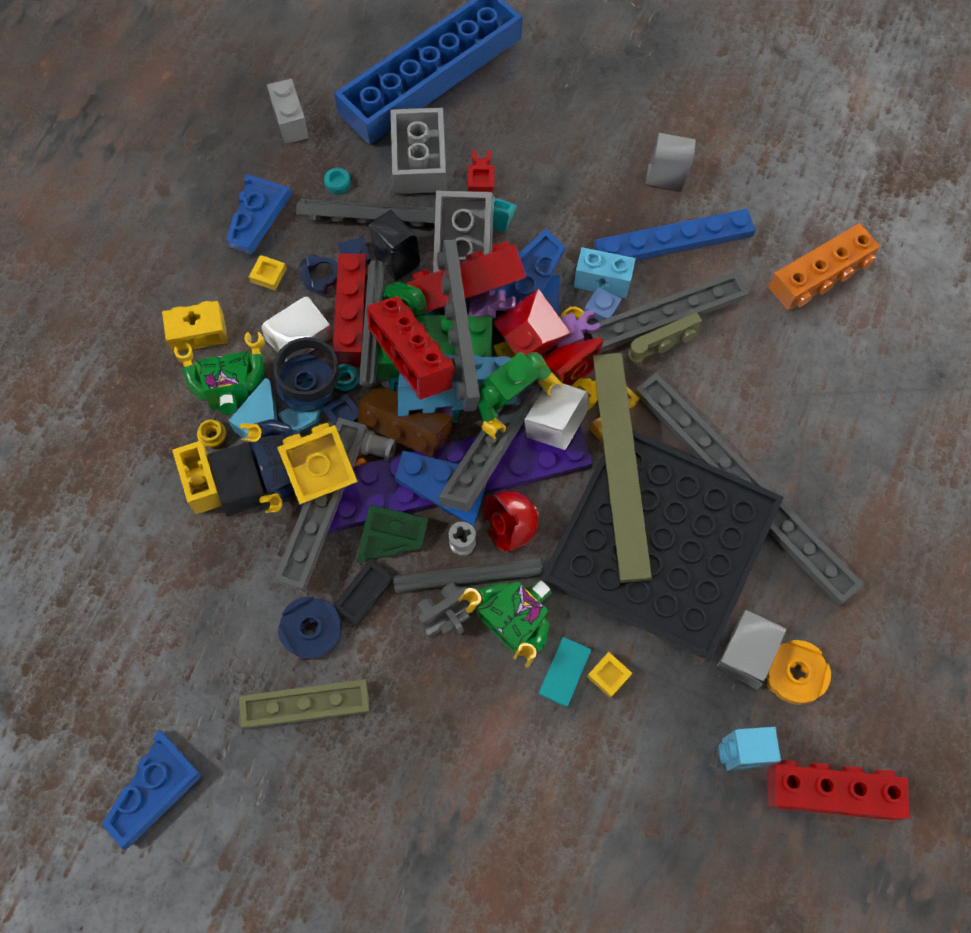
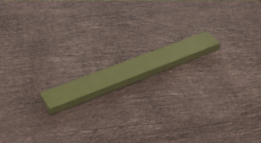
(621, 469)

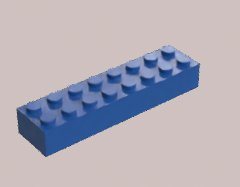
(428, 65)

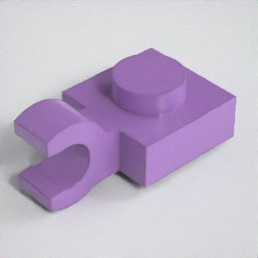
(489, 302)

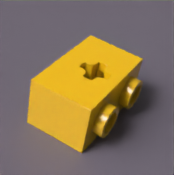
(197, 325)
(197, 477)

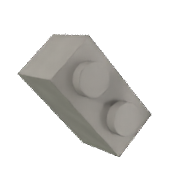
(288, 111)

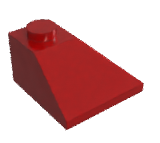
(532, 326)
(573, 360)

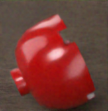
(511, 519)

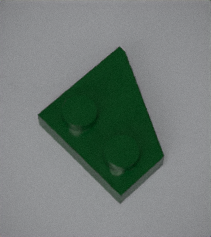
(390, 532)

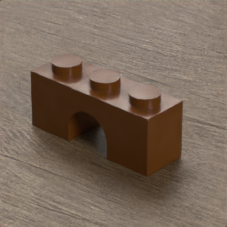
(418, 431)

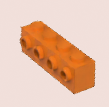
(823, 267)

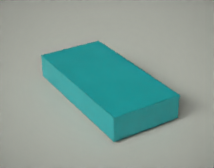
(564, 672)

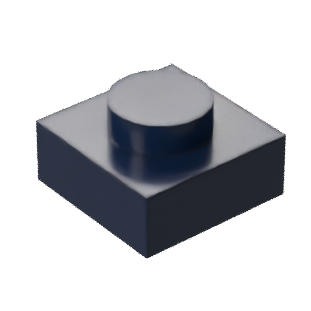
(355, 246)
(342, 408)

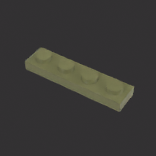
(303, 704)

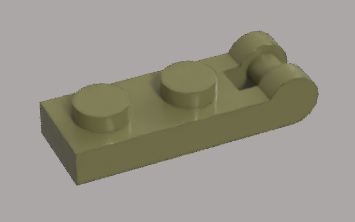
(664, 338)

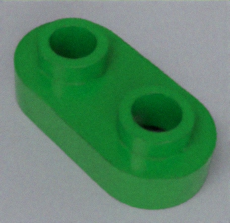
(408, 294)

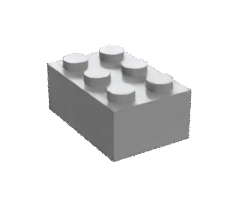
(418, 150)
(464, 218)

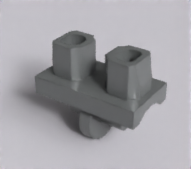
(446, 614)

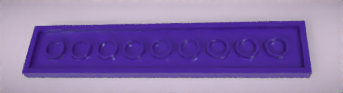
(521, 464)

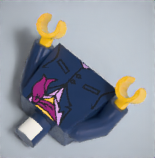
(264, 440)

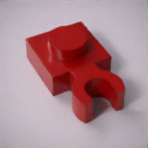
(481, 174)

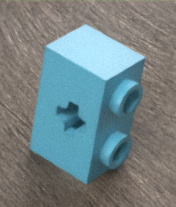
(605, 271)
(749, 749)

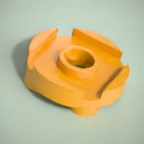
(812, 664)

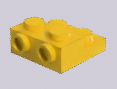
(317, 463)

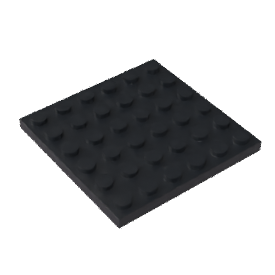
(700, 544)

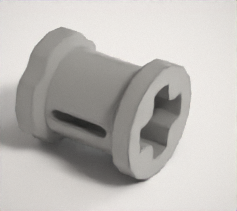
(378, 445)
(468, 533)

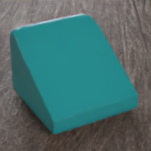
(502, 214)

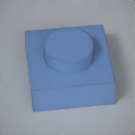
(603, 304)

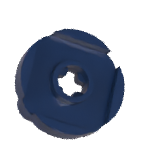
(304, 367)
(306, 645)

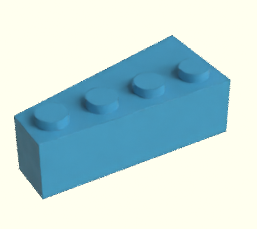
(409, 401)

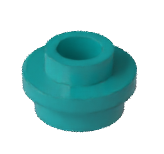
(350, 371)

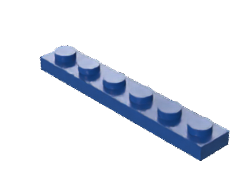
(680, 236)

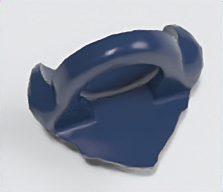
(316, 286)

